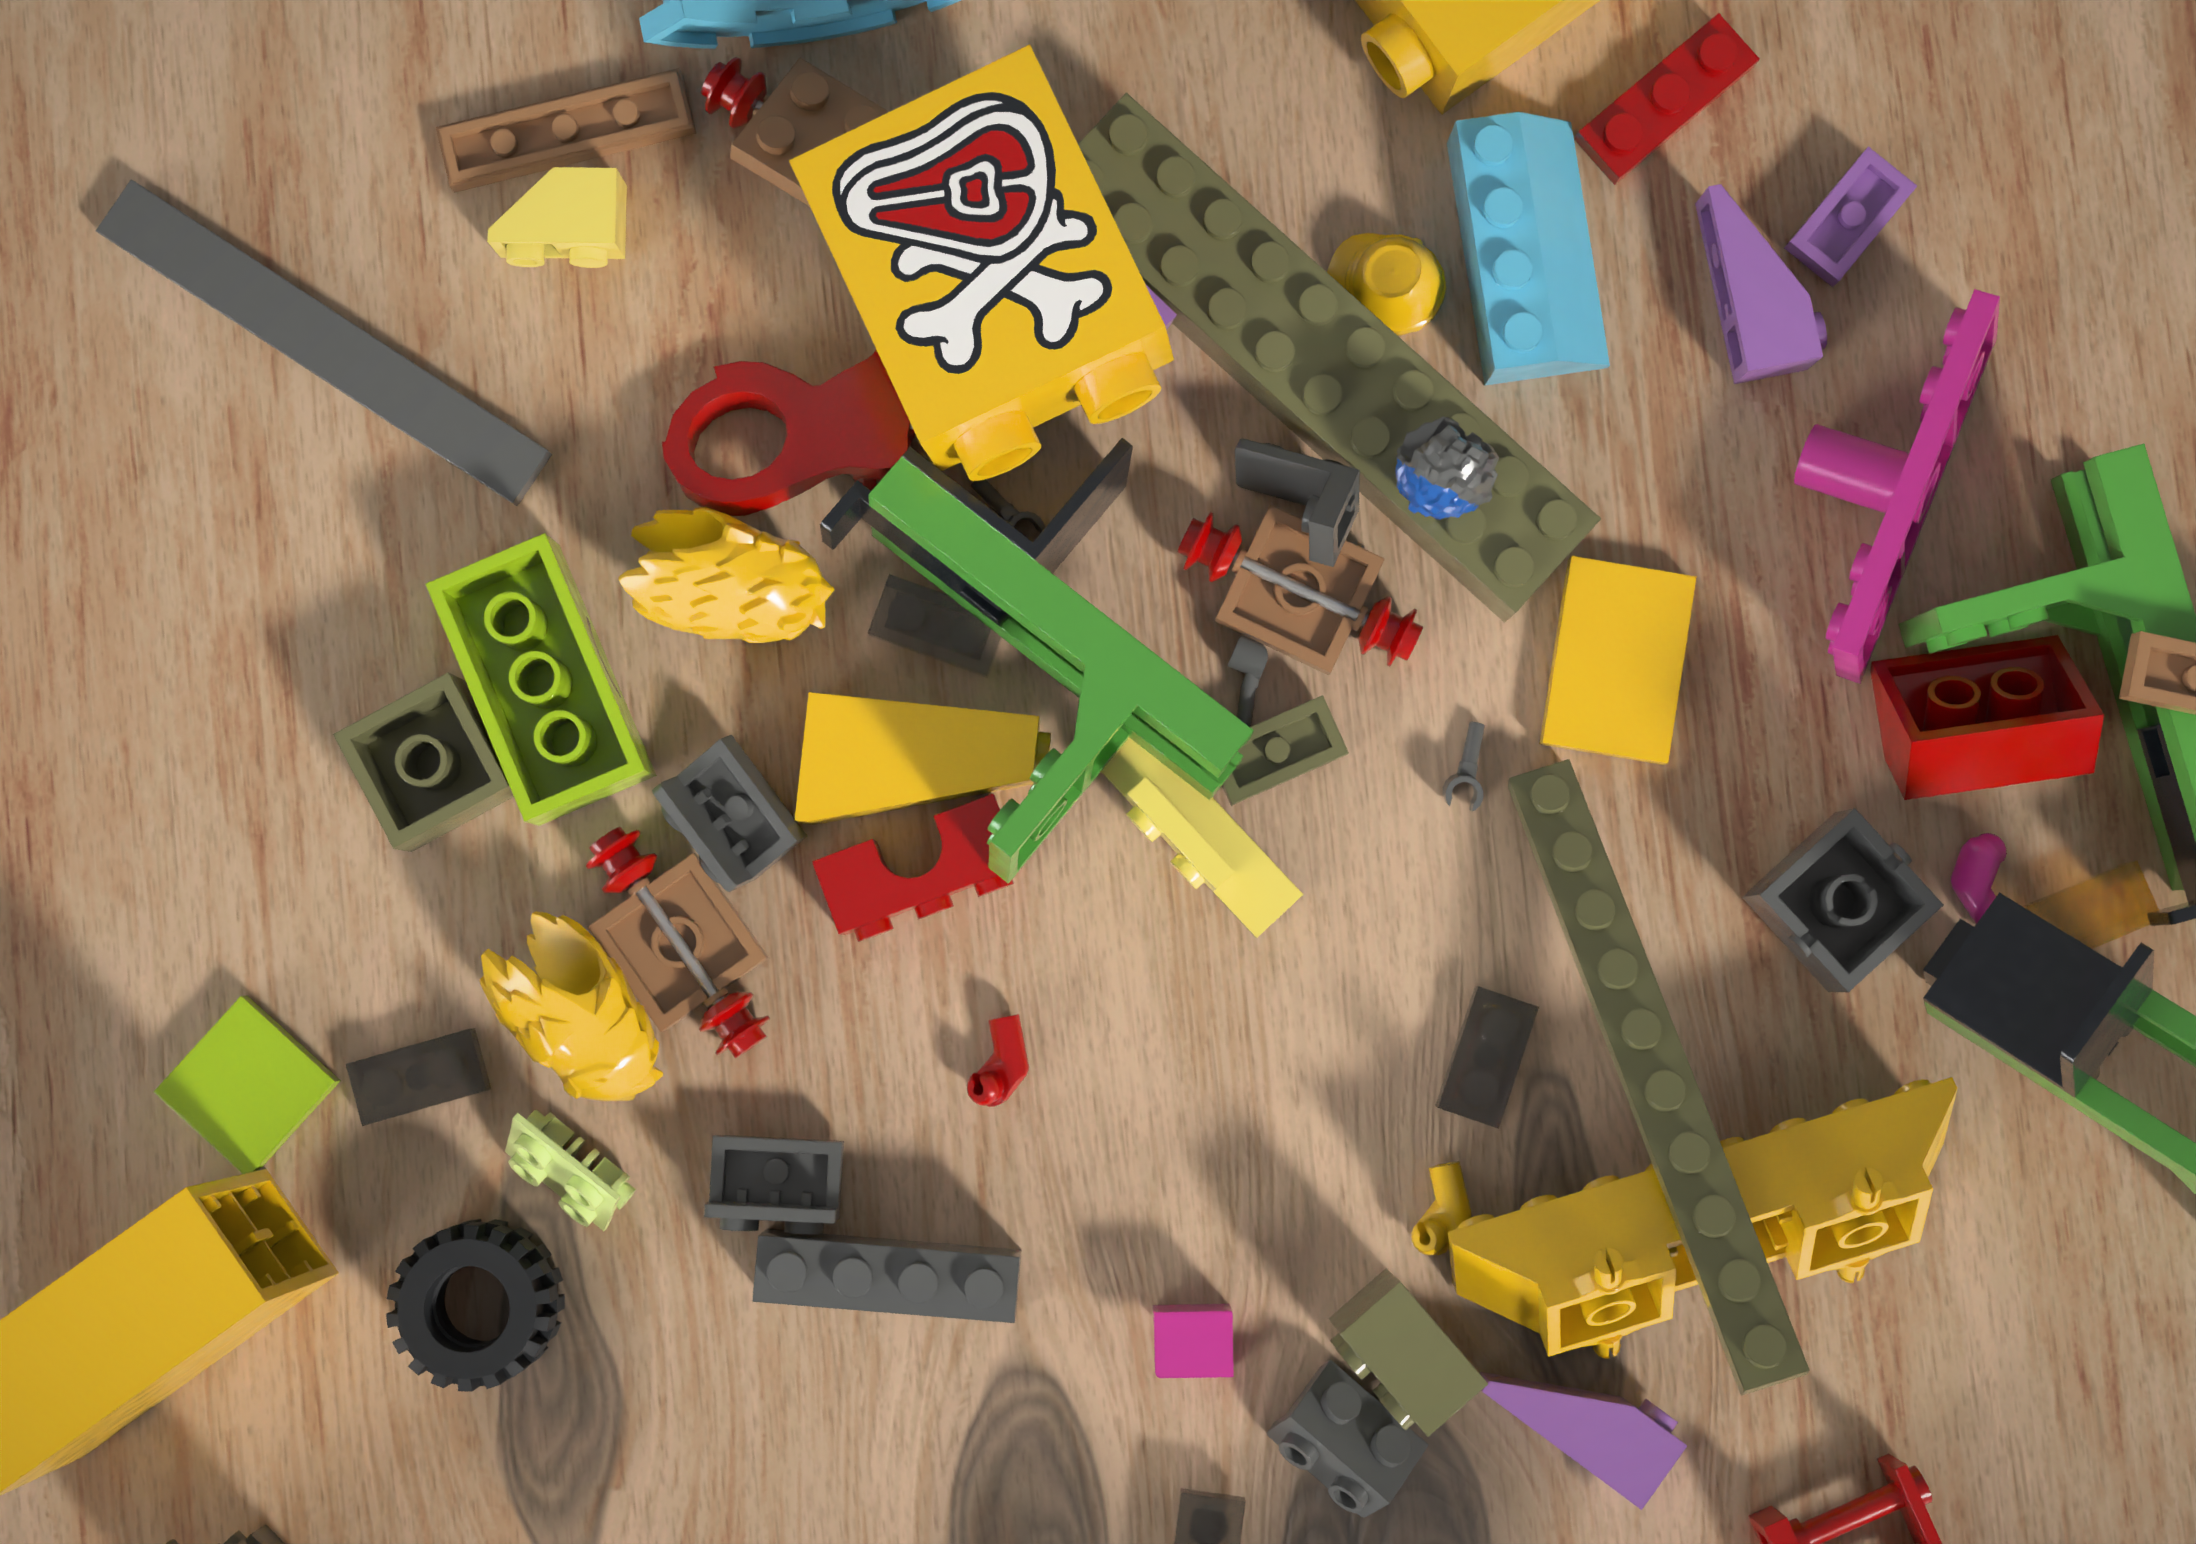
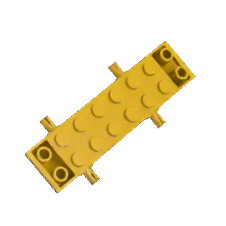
(1612, 1256)

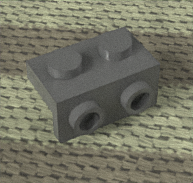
(729, 815)
(775, 1182)
(1347, 1441)

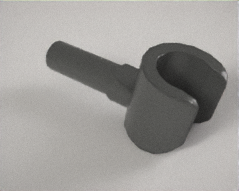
(1003, 508)
(1249, 658)
(1468, 767)

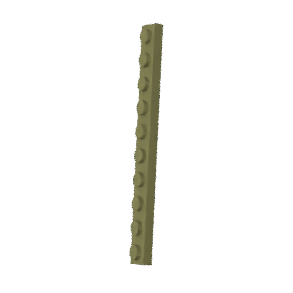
(1658, 1081)

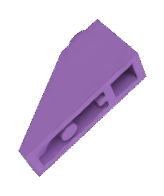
(1759, 300)
(1600, 1431)

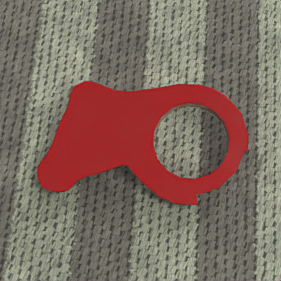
(833, 429)

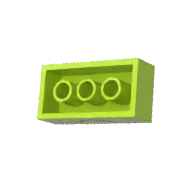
(540, 680)

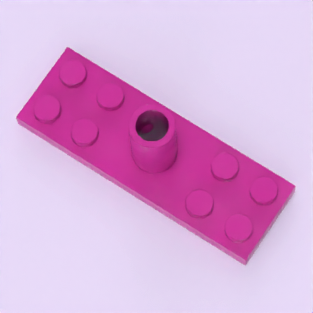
(1897, 481)

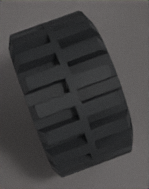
(424, 1319)

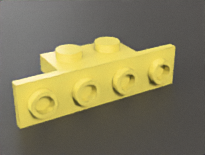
(1204, 836)

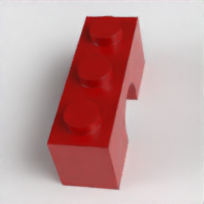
(867, 893)

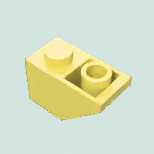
(565, 215)

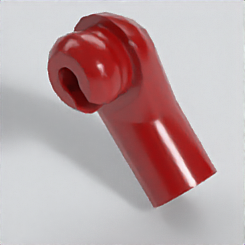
(1004, 1068)

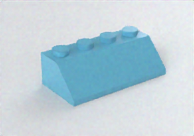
(1526, 247)

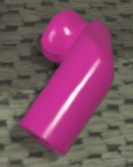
(1976, 872)

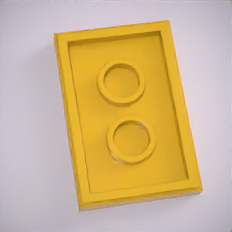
(1618, 660)

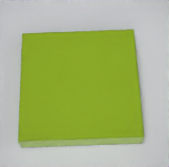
(247, 1086)

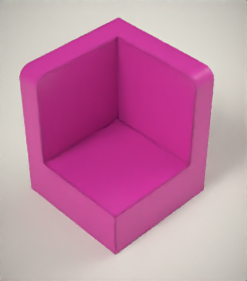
(1193, 1340)

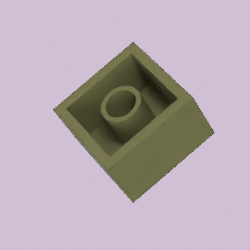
(425, 763)
(1411, 1356)

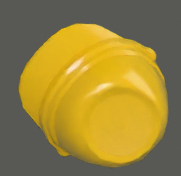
(1391, 278)

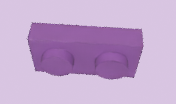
(1850, 216)

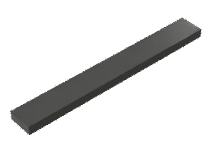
(324, 342)

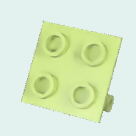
(539, 1157)

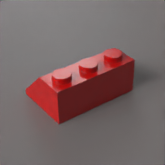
(1985, 717)

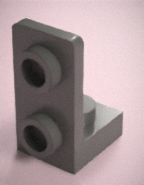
(1321, 485)

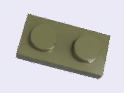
(1285, 750)

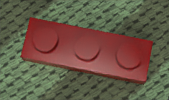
(1666, 98)

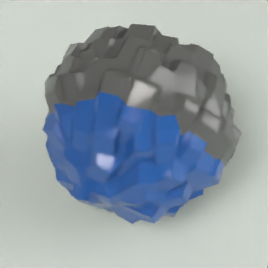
(1445, 469)

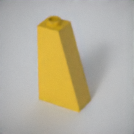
(902, 755)

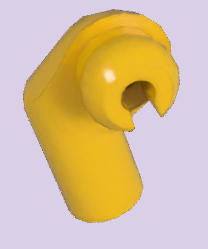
(1445, 1213)

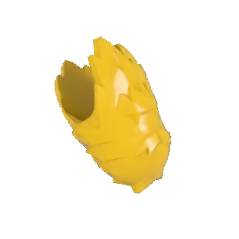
(724, 578)
(574, 1012)

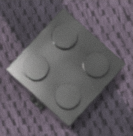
(1843, 900)

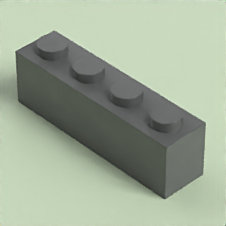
(887, 1276)

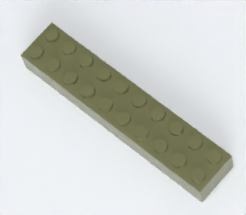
(1321, 357)

